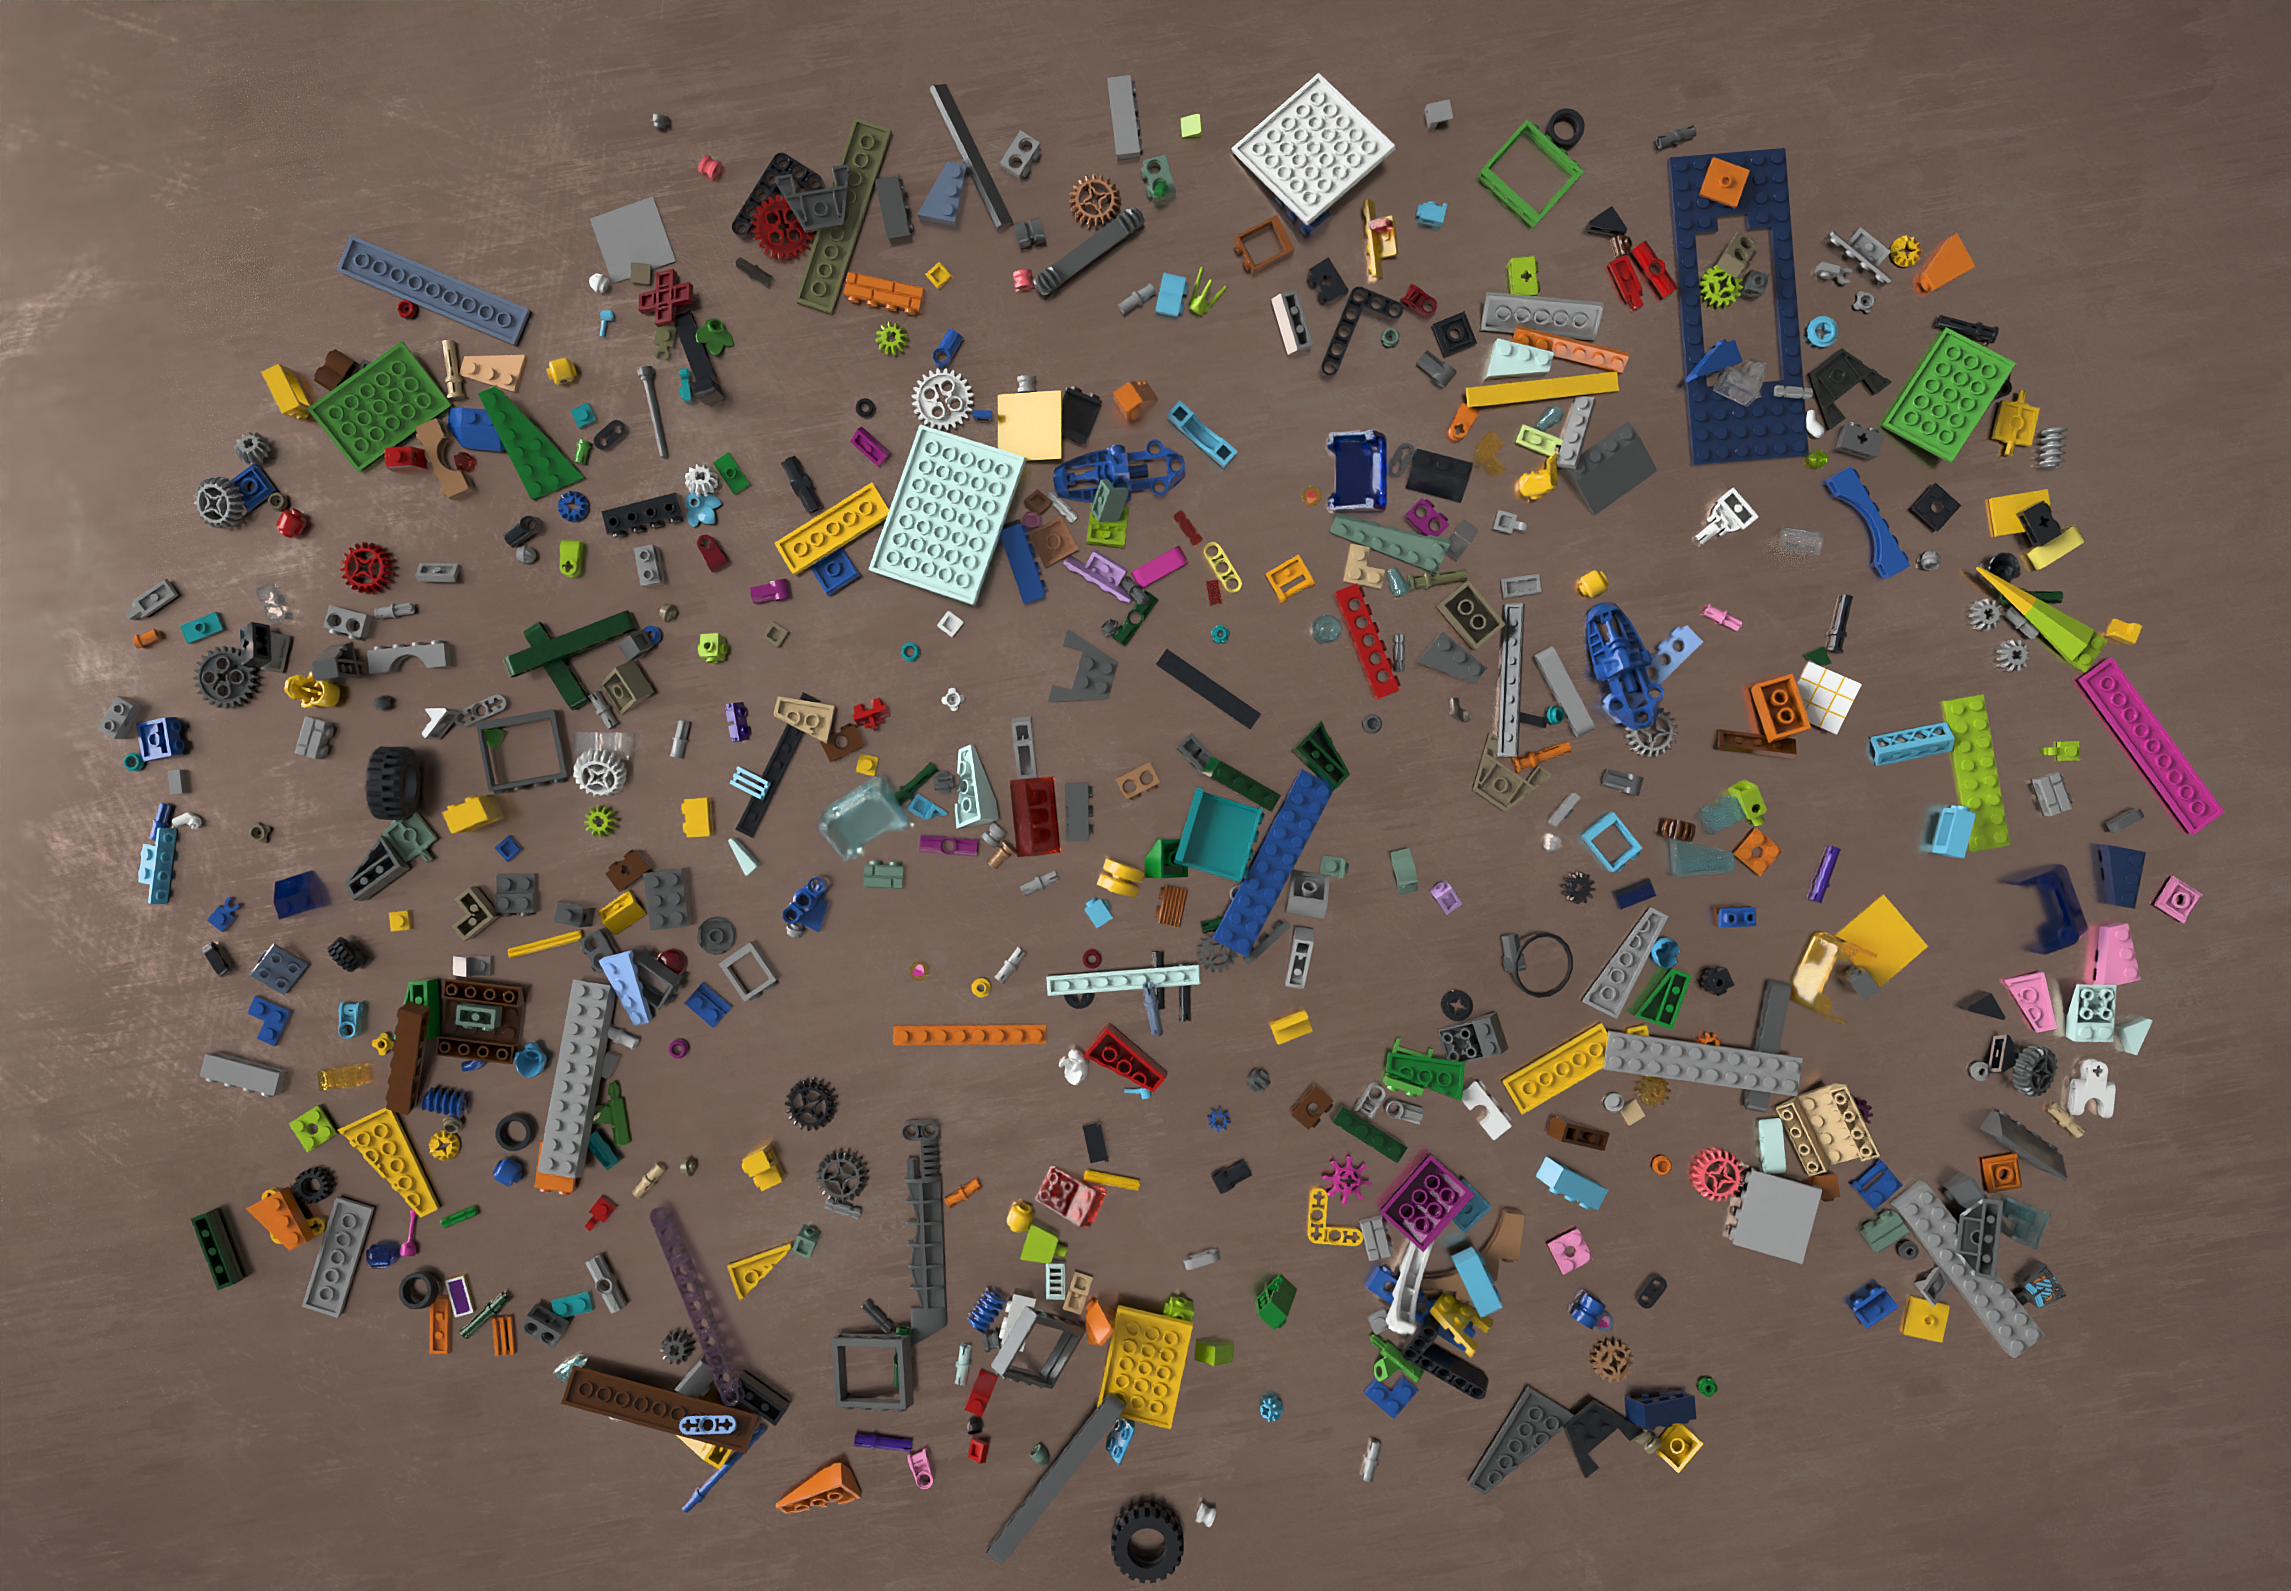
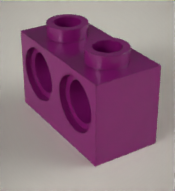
(1422, 524)

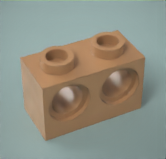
(1136, 777)

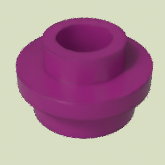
(672, 1048)

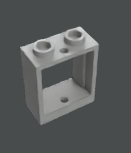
(753, 948)

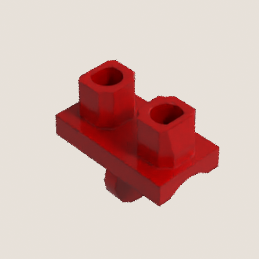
(871, 717)

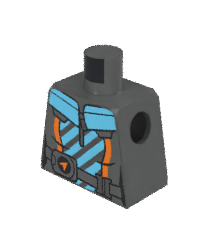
(573, 914)
(2039, 1287)

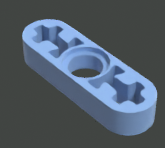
(694, 1419)

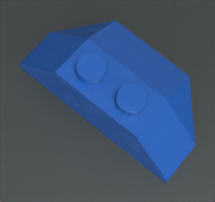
(474, 429)

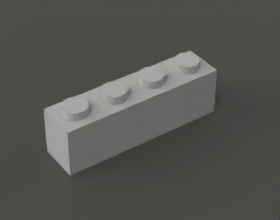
(1123, 117)
(243, 1074)

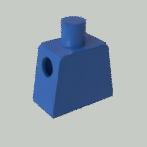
(815, 918)

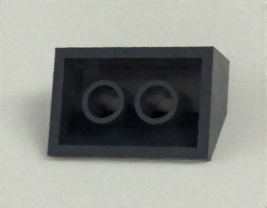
(1439, 475)

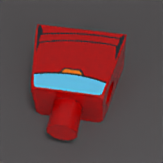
(403, 458)

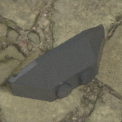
(1980, 1237)

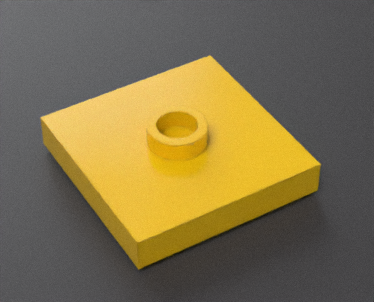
(1926, 1320)

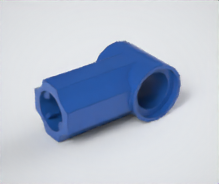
(947, 347)

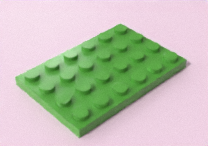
(1949, 395)
(379, 406)

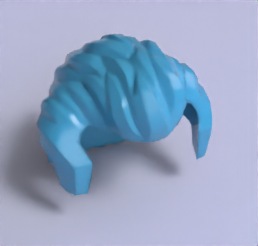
(530, 1060)

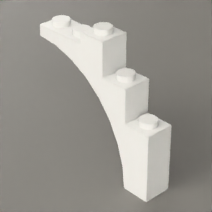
(1402, 1311)

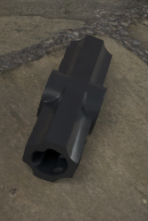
(801, 484)

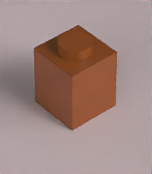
(1829, 1185)

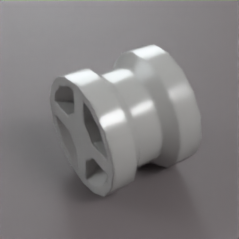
(1026, 384)

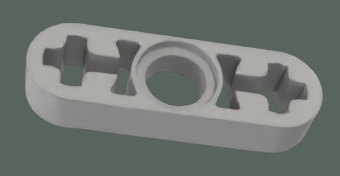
(496, 709)

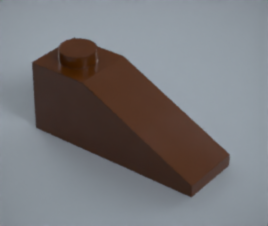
(1578, 1134)

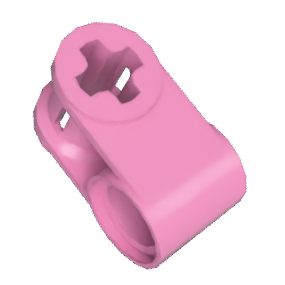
(920, 1465)

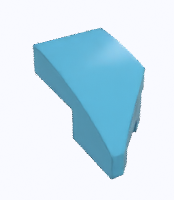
(924, 808)

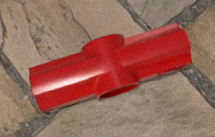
(1662, 279)

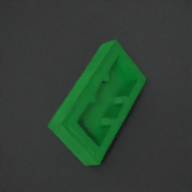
(731, 473)

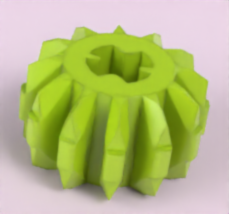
(899, 336)
(600, 813)

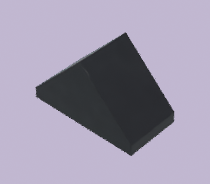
(1608, 223)
(1985, 1005)
(2002, 1054)

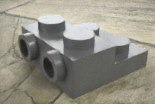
(516, 894)

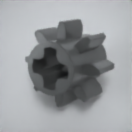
(943, 782)
(1258, 1081)

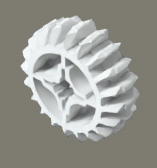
(599, 767)

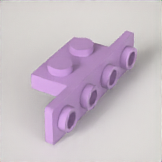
(1101, 571)

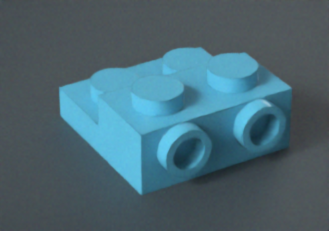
(1472, 1211)

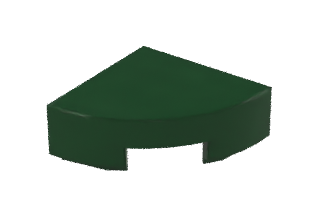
(1818, 656)

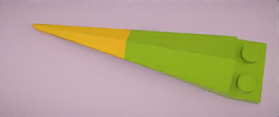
(2069, 636)

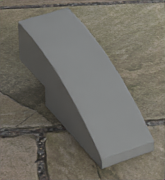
(1024, 747)

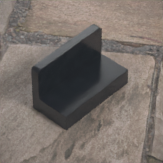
(1095, 1142)

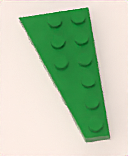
(531, 452)

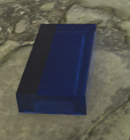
(1634, 893)

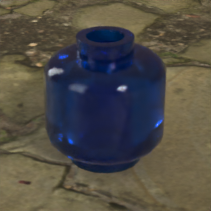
(380, 1256)

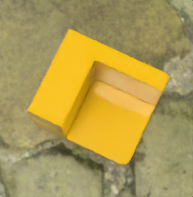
(2123, 631)

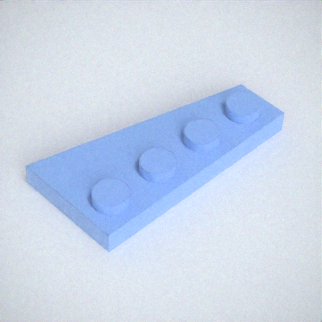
(624, 980)

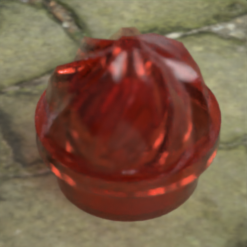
(463, 461)

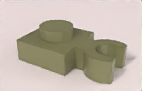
(665, 338)

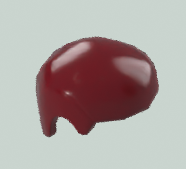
(674, 960)

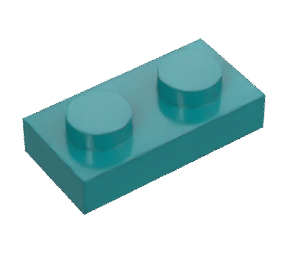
(573, 1304)

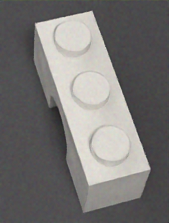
(1495, 1121)

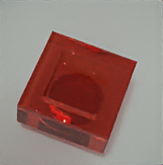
(1380, 226)

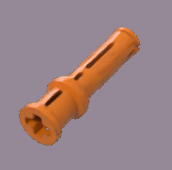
(1532, 758)

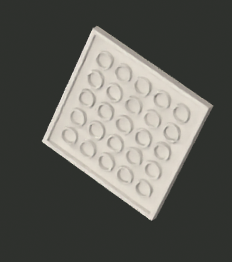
(1313, 149)

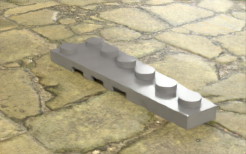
(1620, 975)

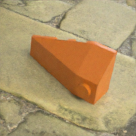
(1099, 1322)
(827, 1486)

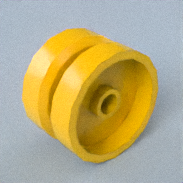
(1120, 881)

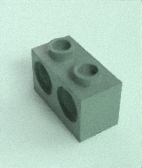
(1163, 174)

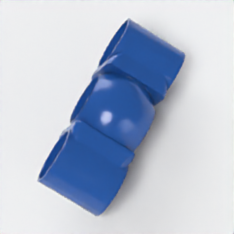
(796, 903)

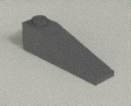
(1966, 1193)

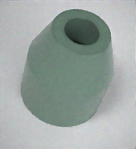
(1039, 1455)

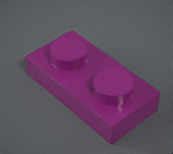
(870, 446)

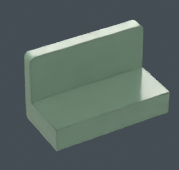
(1108, 502)

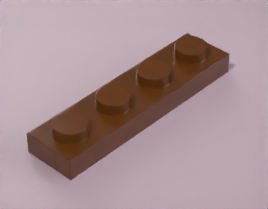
(1756, 744)

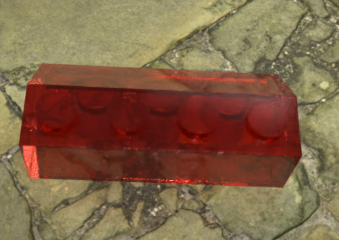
(1035, 816)

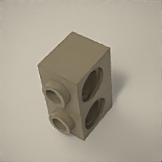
(1737, 254)

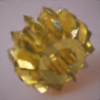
(1660, 1090)

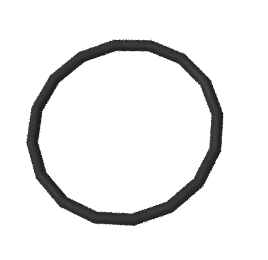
(1568, 973)

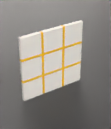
(1826, 696)

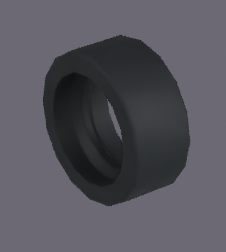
(1577, 119)
(500, 1136)
(405, 1285)

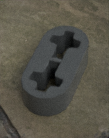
(1404, 462)
(2125, 820)

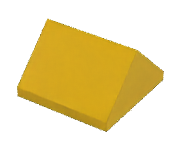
(1679, 1446)

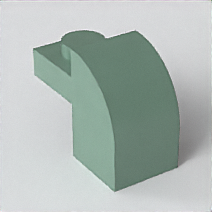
(1405, 871)

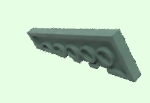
(1408, 546)

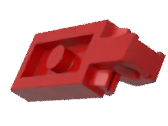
(1627, 281)

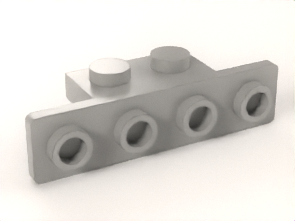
(1866, 249)

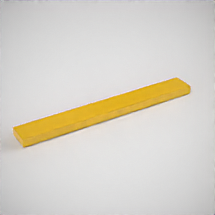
(1542, 389)

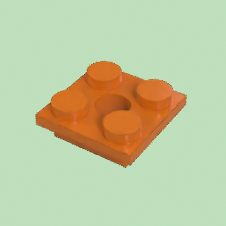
(1769, 852)
(1992, 1168)

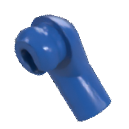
(472, 1065)

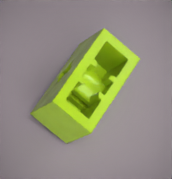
(1517, 269)

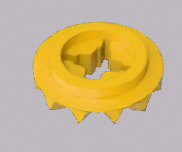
(1900, 257)
(445, 1137)

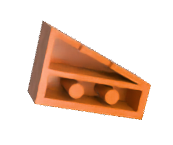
(1134, 398)
(283, 1218)

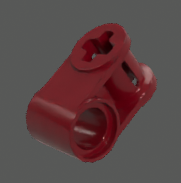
(1418, 301)
(713, 555)

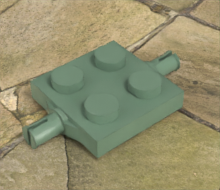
(411, 837)

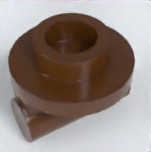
(1622, 245)

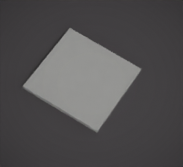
(634, 236)

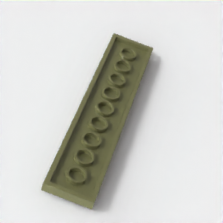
(834, 246)

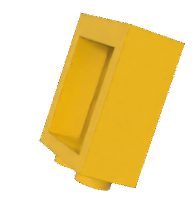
(287, 391)

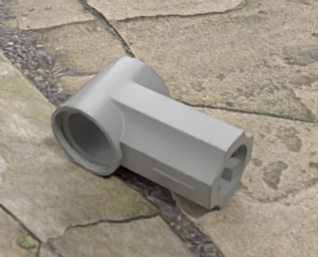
(1405, 1111)

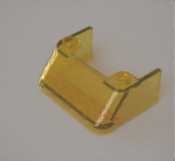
(1816, 968)

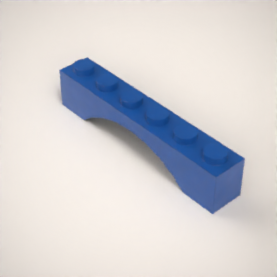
(1888, 555)

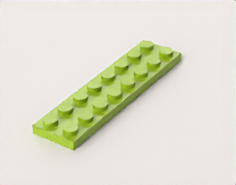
(1977, 771)

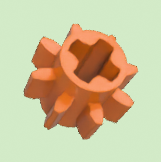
(1711, 1038)

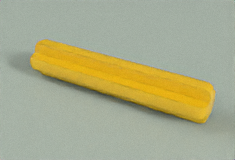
(1112, 1180)

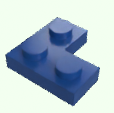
(274, 1018)
(1391, 1400)

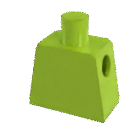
(1750, 800)
(1042, 1245)

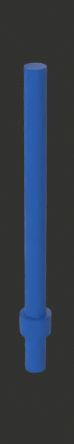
(699, 1495)

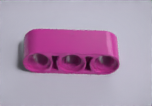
(1160, 567)

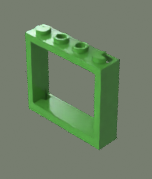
(1508, 195)

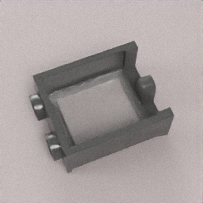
(657, 980)

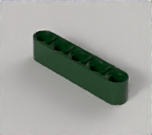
(559, 671)

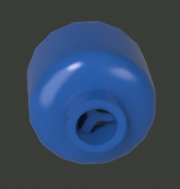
(507, 1172)

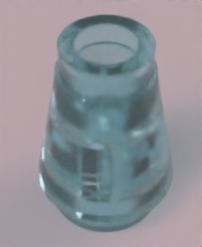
(1550, 417)
(1397, 582)
(563, 1370)

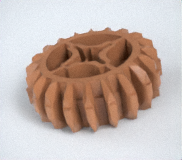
(1087, 204)

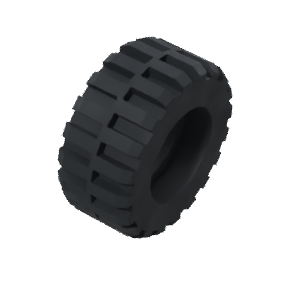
(393, 783)
(1147, 1567)

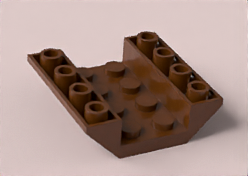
(475, 1043)

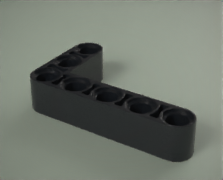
(772, 189)
(1350, 324)
(706, 382)
(1421, 1352)

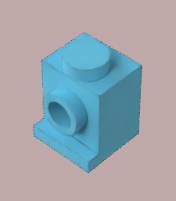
(1431, 213)

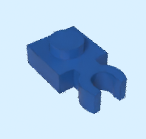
(222, 916)

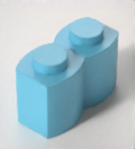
(1171, 294)

